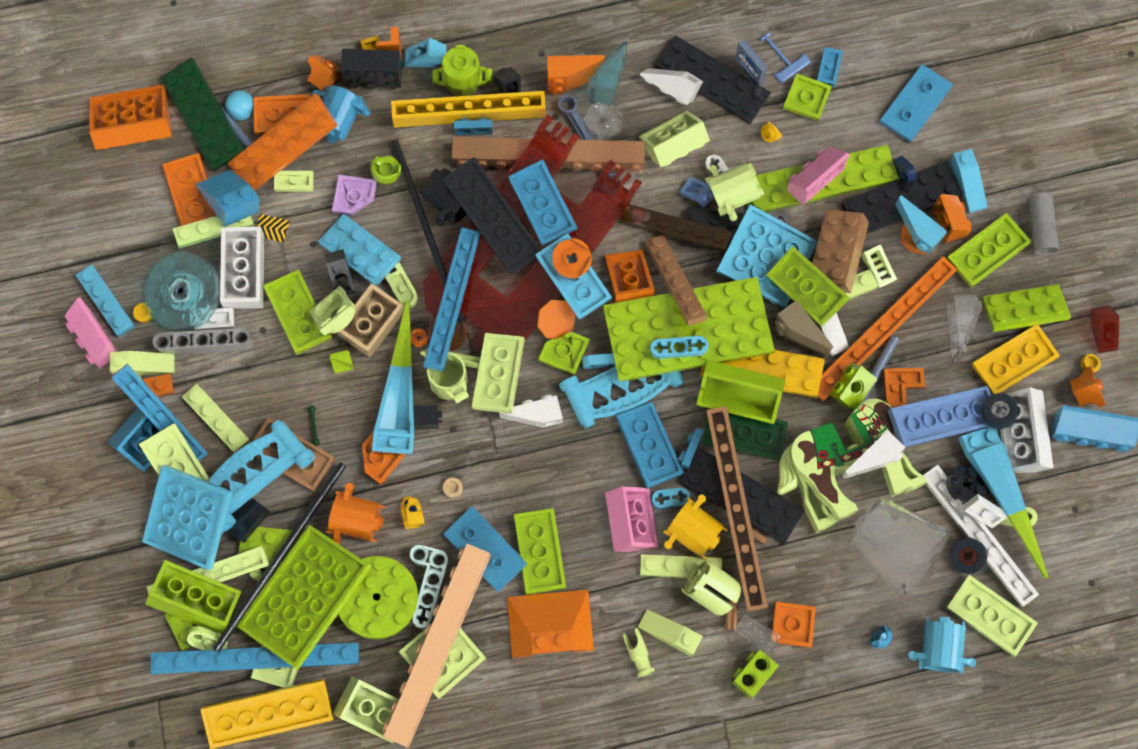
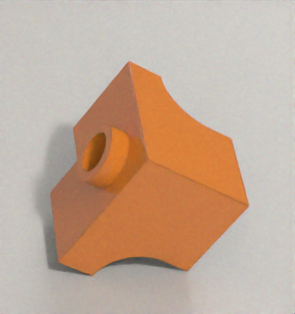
(323, 72)
(1088, 389)

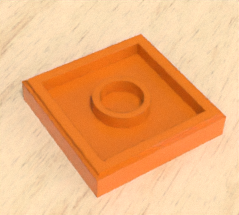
(794, 624)

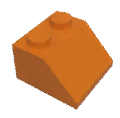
(951, 216)

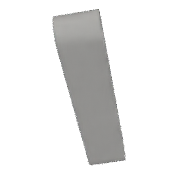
(211, 345)

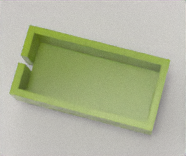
(741, 391)

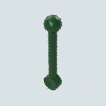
(315, 440)

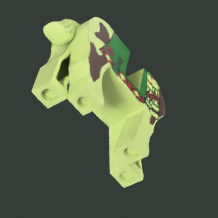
(820, 456)

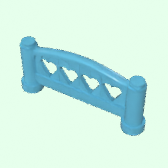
(581, 394)
(289, 452)

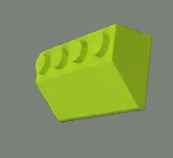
(193, 597)

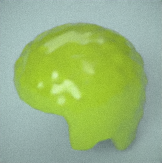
(385, 169)

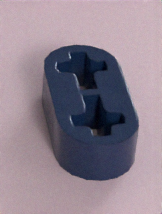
(905, 169)

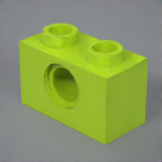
(862, 383)

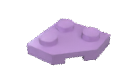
(353, 194)

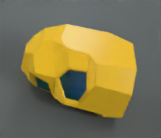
(411, 513)

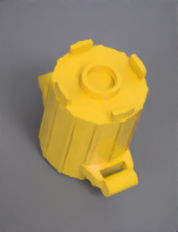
(694, 528)

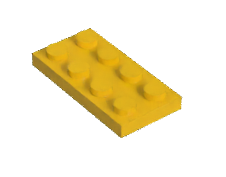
(1015, 360)

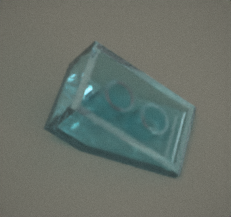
(607, 77)

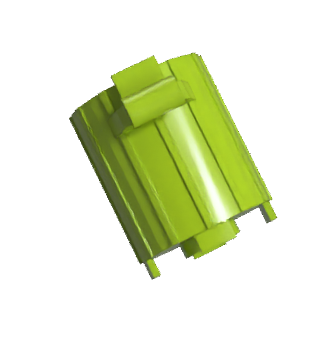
(461, 72)

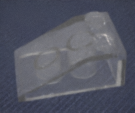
(961, 319)

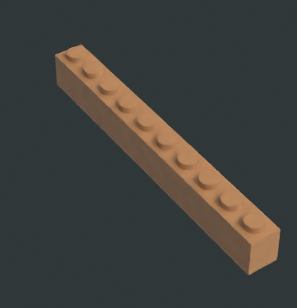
(584, 154)
(737, 508)

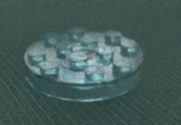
(182, 291)

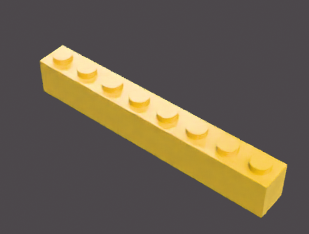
(450, 109)

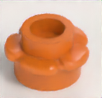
(423, 337)

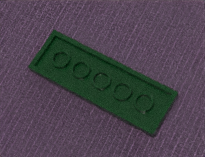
(202, 114)

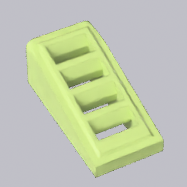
(884, 263)

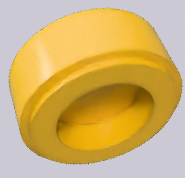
(141, 313)

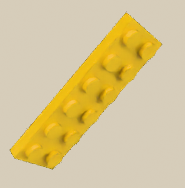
(800, 372)
(267, 713)

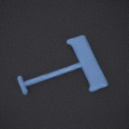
(792, 68)

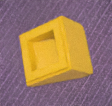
(369, 43)

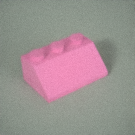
(817, 174)
(89, 333)
(631, 519)

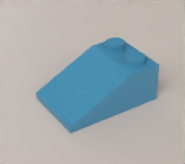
(229, 197)

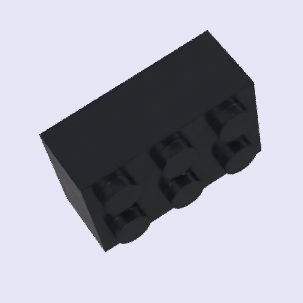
(371, 68)

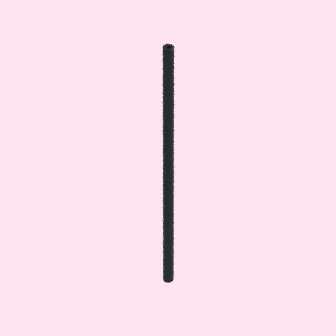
(421, 215)
(278, 558)

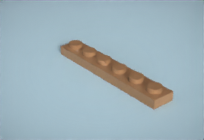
(675, 280)

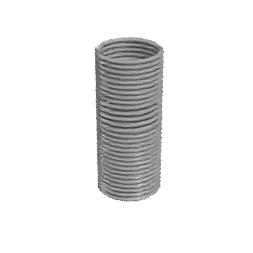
(1043, 218)

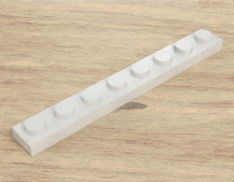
(997, 557)

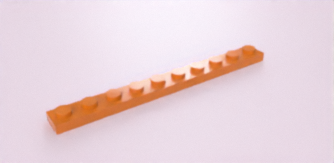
(887, 324)

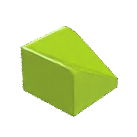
(341, 361)

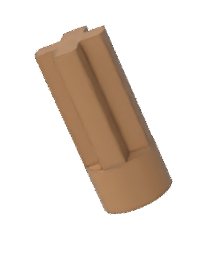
(731, 616)

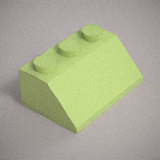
(675, 138)

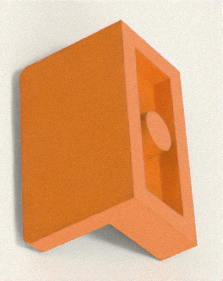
(394, 44)

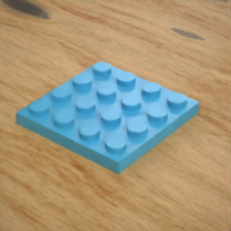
(758, 247)
(187, 517)

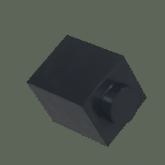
(427, 417)

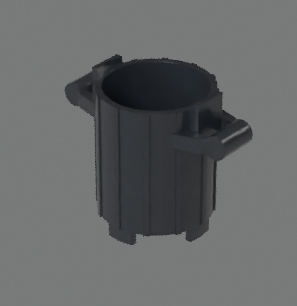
(441, 198)

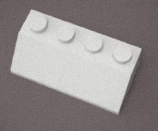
(1028, 436)

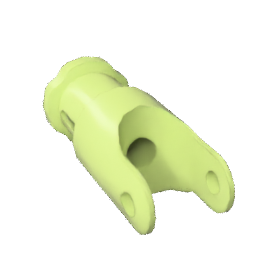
(639, 655)

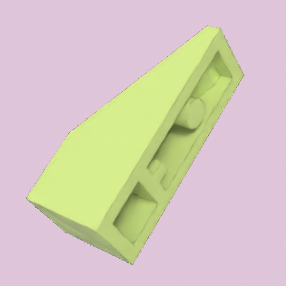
(143, 362)
(670, 632)

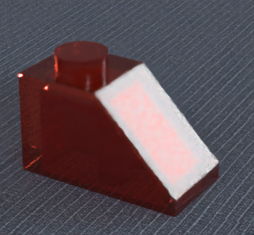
(1105, 328)

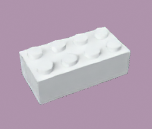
(242, 267)

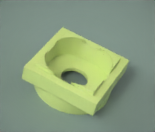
(324, 310)

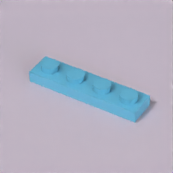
(105, 301)

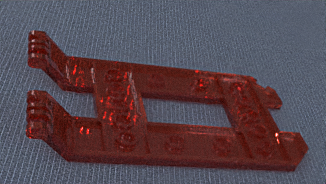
(592, 217)

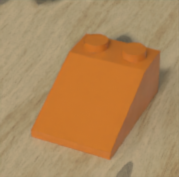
(570, 72)
(628, 276)

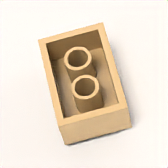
(373, 320)

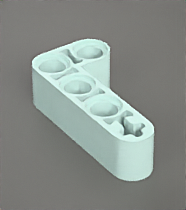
(426, 588)

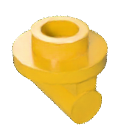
(770, 133)

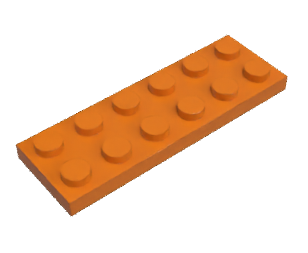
(284, 142)

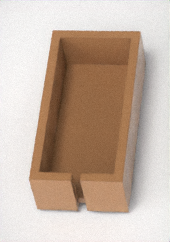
(841, 247)

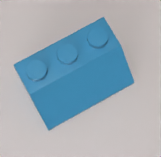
(130, 434)

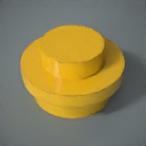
(1090, 360)

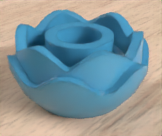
(881, 637)

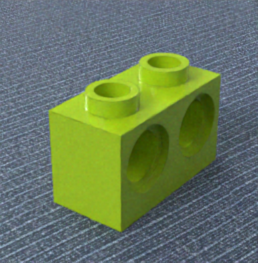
(758, 676)

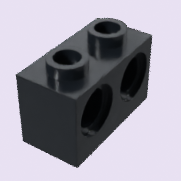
(339, 271)

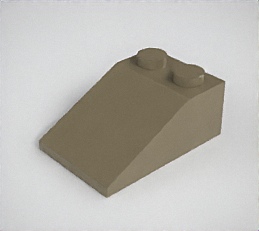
(801, 331)

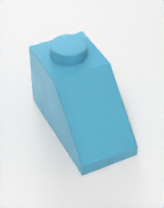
(425, 54)

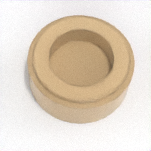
(452, 487)

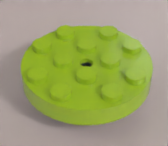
(396, 605)

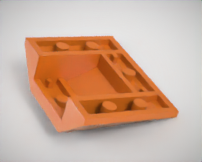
(550, 623)

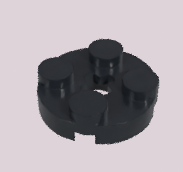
(970, 478)

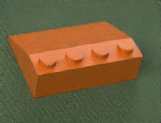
(129, 117)

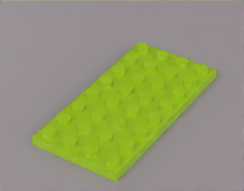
(733, 328)

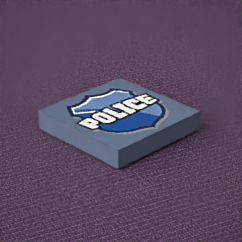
(751, 62)

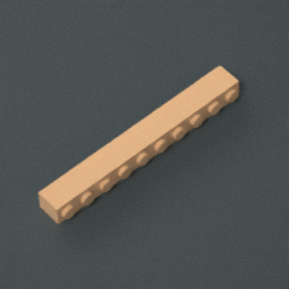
(437, 645)

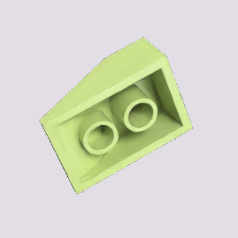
(365, 707)

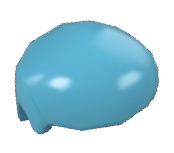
(239, 105)

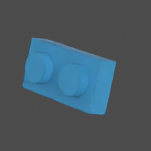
(829, 66)
(478, 127)
(693, 441)

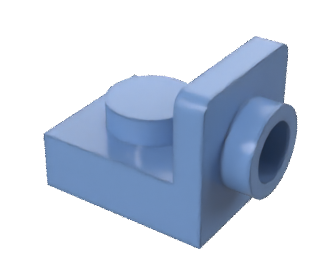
(697, 191)

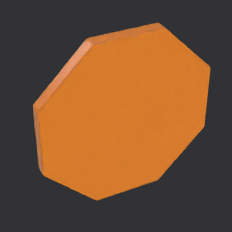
(555, 319)

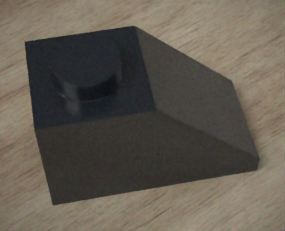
(508, 80)

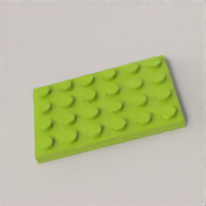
(303, 597)

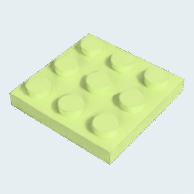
(460, 662)

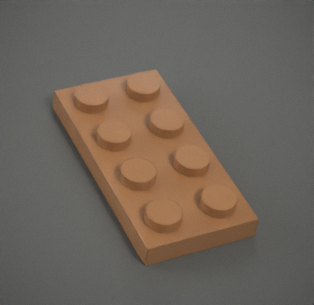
(310, 476)

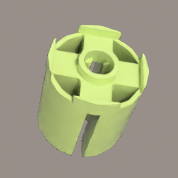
(705, 595)

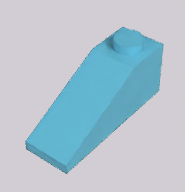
(969, 180)
(922, 228)

